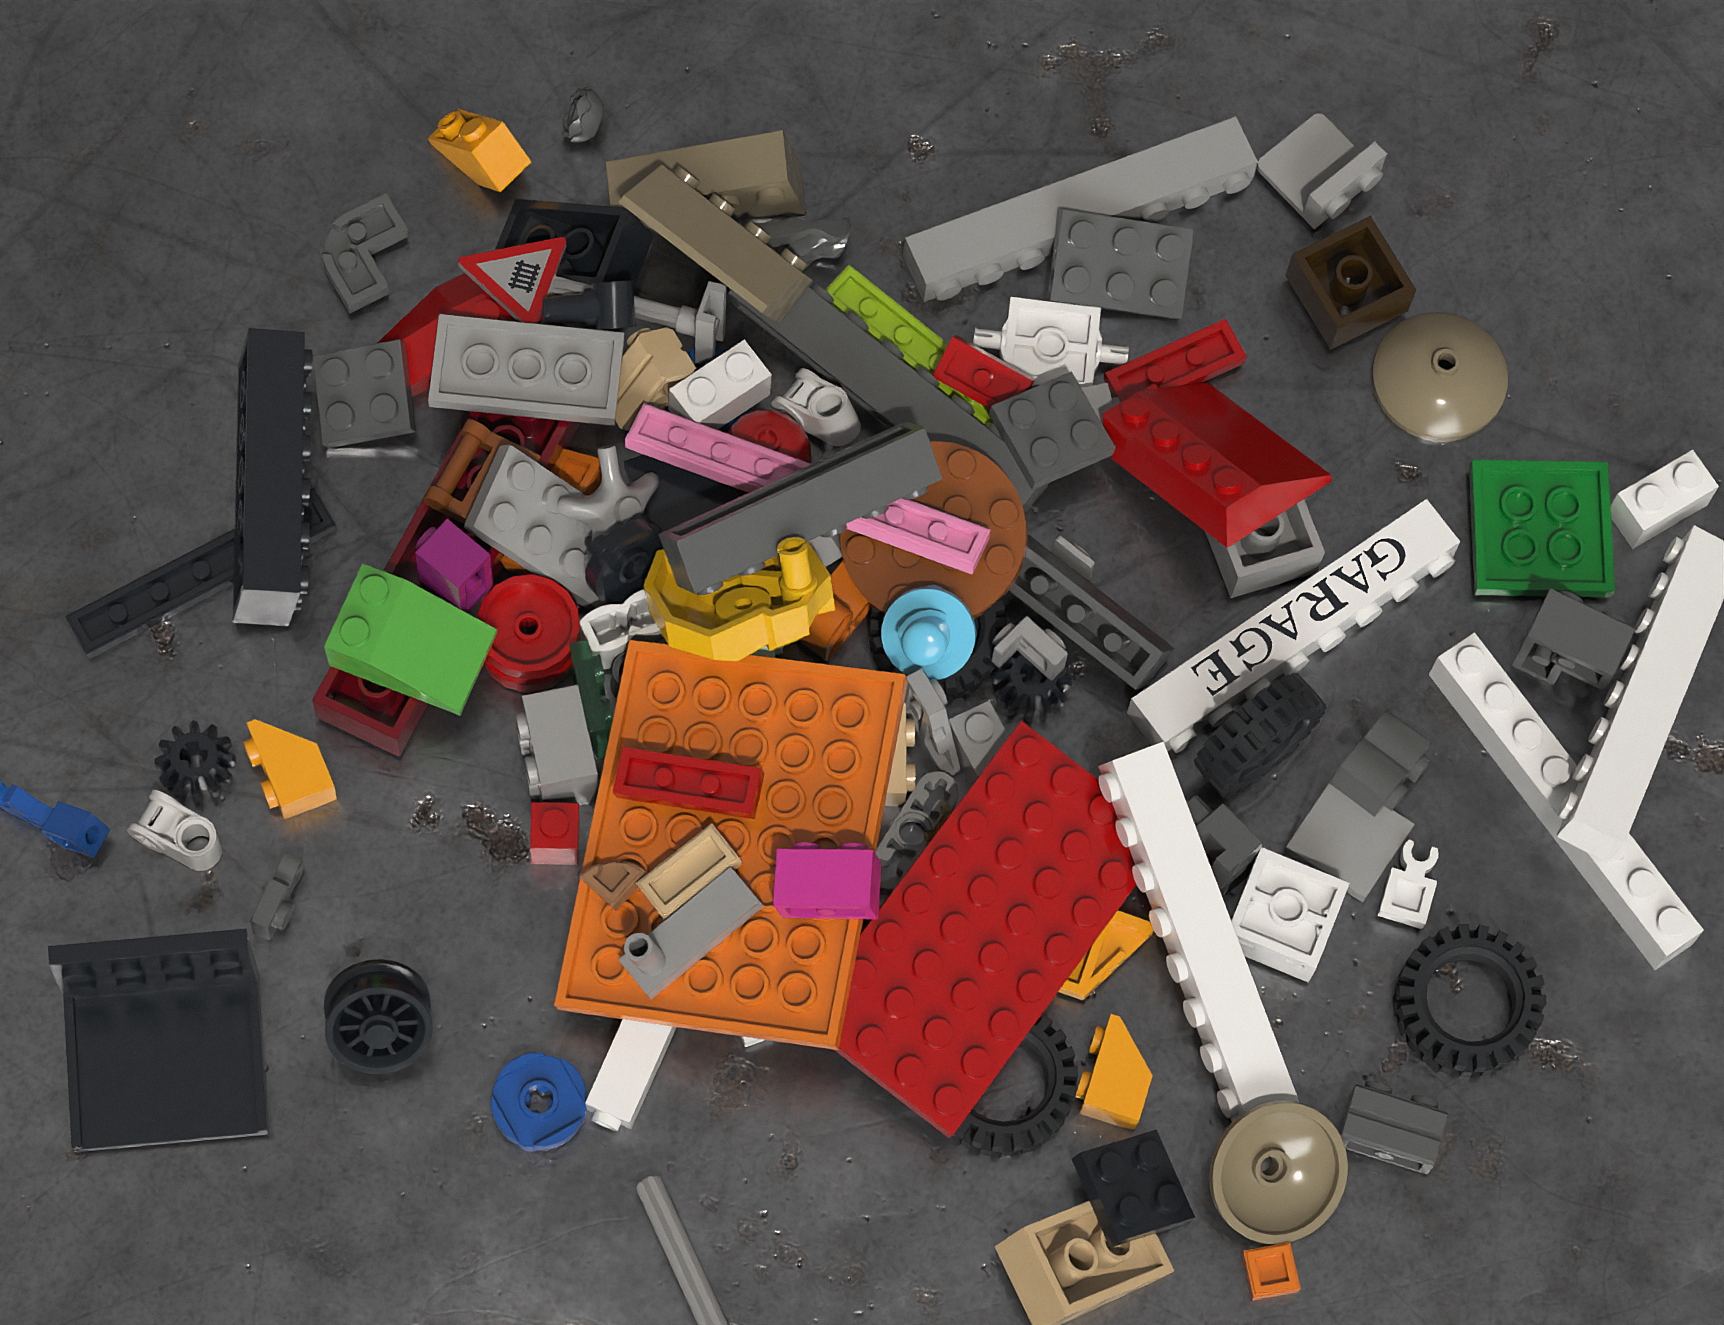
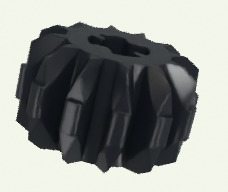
(1037, 696)
(178, 756)

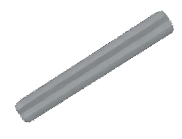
(679, 1251)

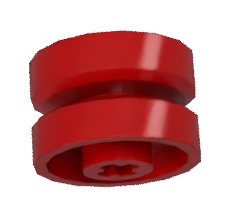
(548, 617)

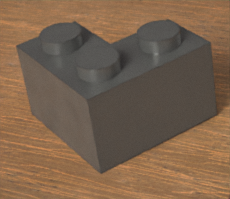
(1574, 641)

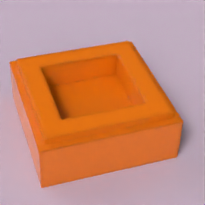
(1270, 1271)

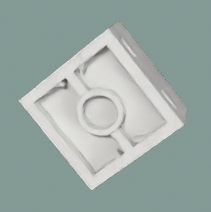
(1287, 913)

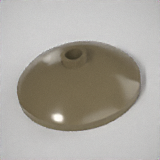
(1434, 400)
(1297, 1188)

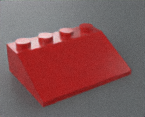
(1210, 458)

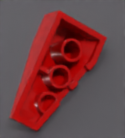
(419, 327)

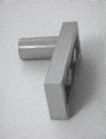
(689, 933)

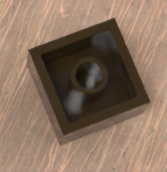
(1350, 282)

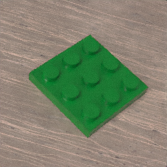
(1541, 528)

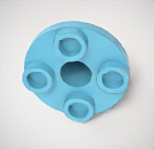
(929, 632)

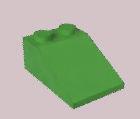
(408, 640)

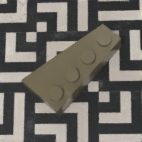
(750, 173)

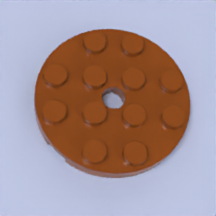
(969, 490)

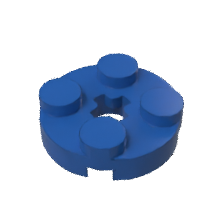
(546, 1075)

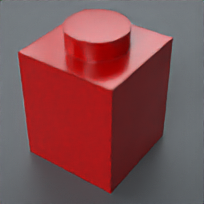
(554, 833)

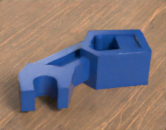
(63, 824)

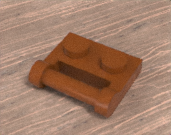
(474, 436)

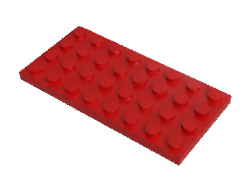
(984, 930)

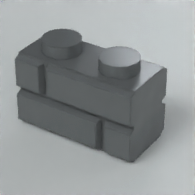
(1393, 1127)

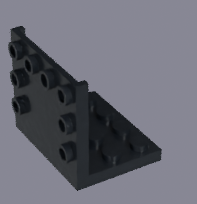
(162, 1039)

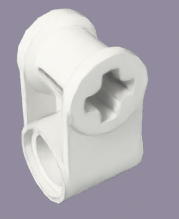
(820, 409)
(169, 827)

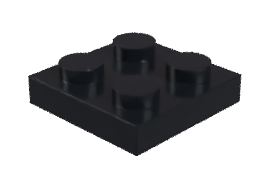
(1133, 1188)

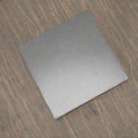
(1348, 841)

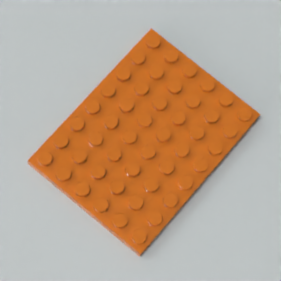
(827, 766)

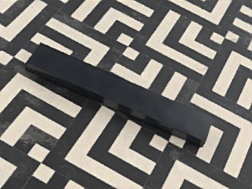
(171, 588)

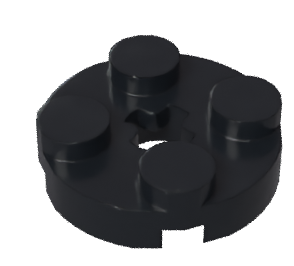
(630, 543)

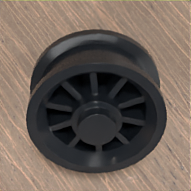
(377, 1016)

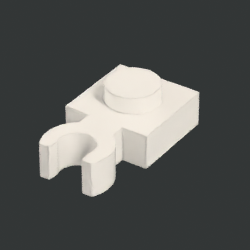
(1408, 892)

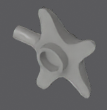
(613, 500)

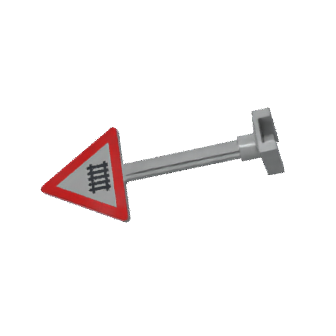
(527, 273)

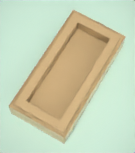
(688, 871)

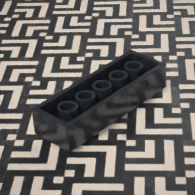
(271, 477)

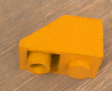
(480, 148)
(293, 769)
(1118, 1080)

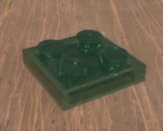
(589, 676)

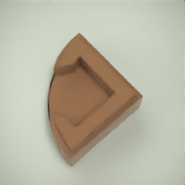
(613, 881)

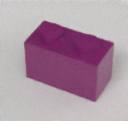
(453, 566)

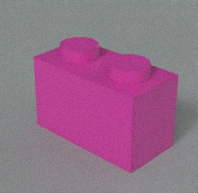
(827, 882)

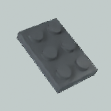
(1120, 264)

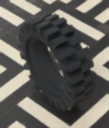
(1495, 953)
(1047, 1117)

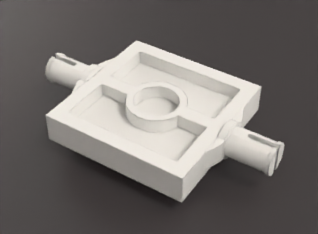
(1052, 340)

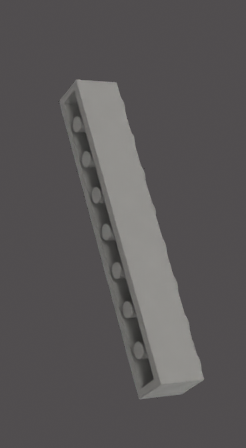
(1132, 188)

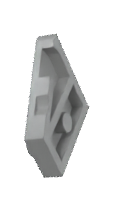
(926, 705)

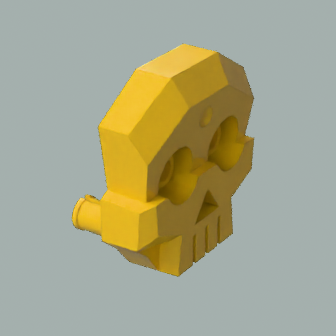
(748, 611)

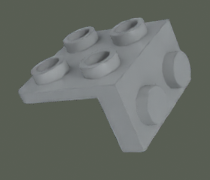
(1320, 169)

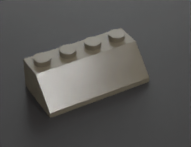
(717, 241)

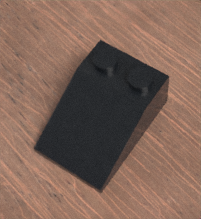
(600, 240)

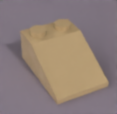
(1068, 1269)

